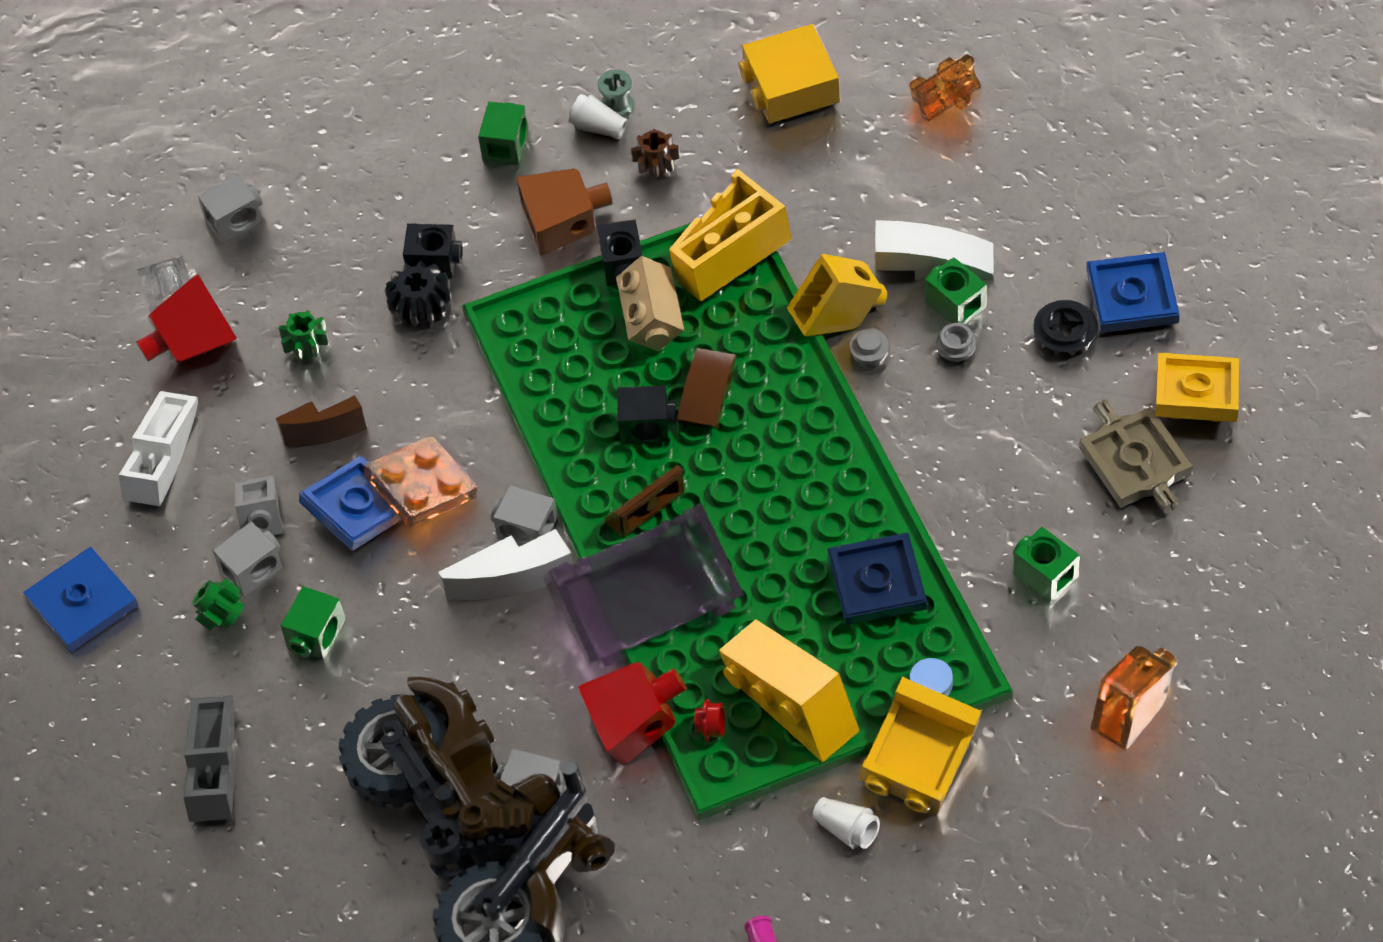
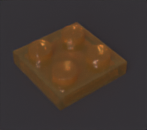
(420, 481)

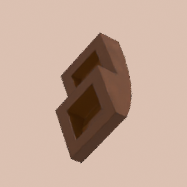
(706, 388)
(309, 427)

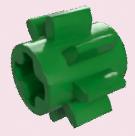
(303, 335)
(217, 604)

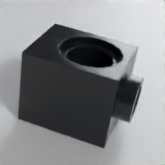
(433, 245)
(618, 247)
(644, 414)

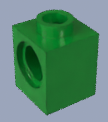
(503, 132)
(955, 292)
(1049, 578)
(312, 623)

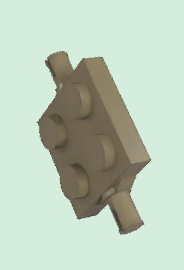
(1135, 456)

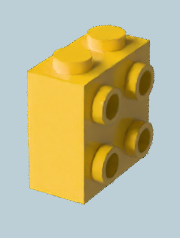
(789, 73)

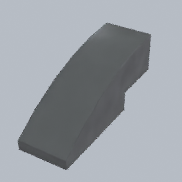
(210, 759)

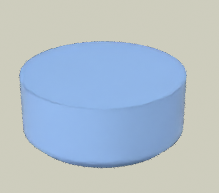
(933, 675)

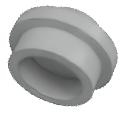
(956, 342)
(869, 347)

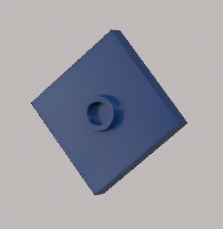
(1132, 292)
(349, 505)
(80, 599)

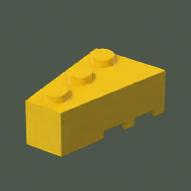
(730, 237)
(791, 688)

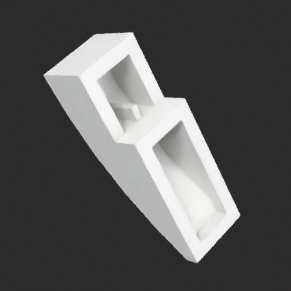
(925, 246)
(158, 448)
(504, 568)

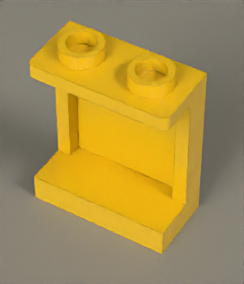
(919, 747)

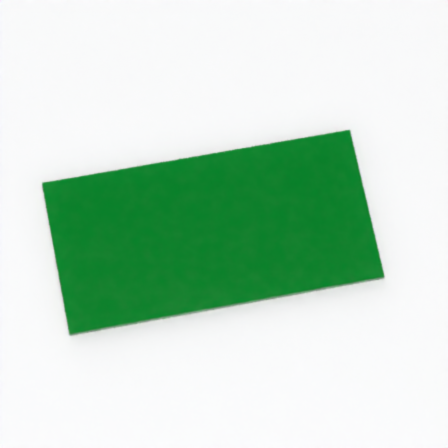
(779, 484)

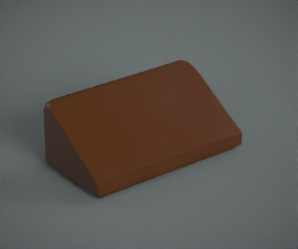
(647, 502)

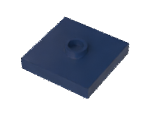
(877, 578)

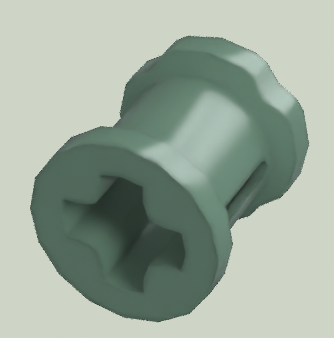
(620, 95)

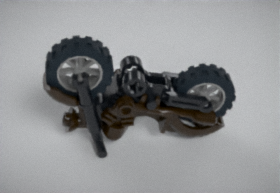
(501, 836)

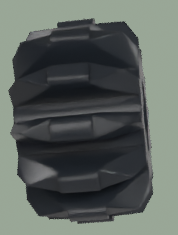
(418, 293)

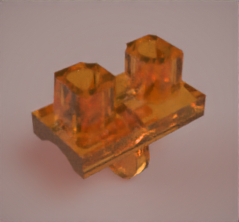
(946, 88)

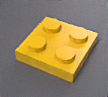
(1197, 387)

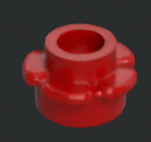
(710, 720)

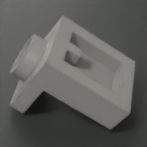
(258, 502)

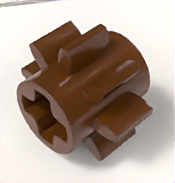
(655, 153)

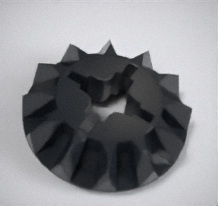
(1075, 316)

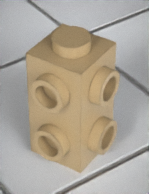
(650, 303)

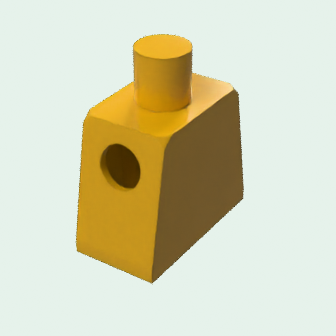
(836, 296)

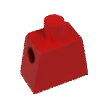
(186, 325)
(631, 708)

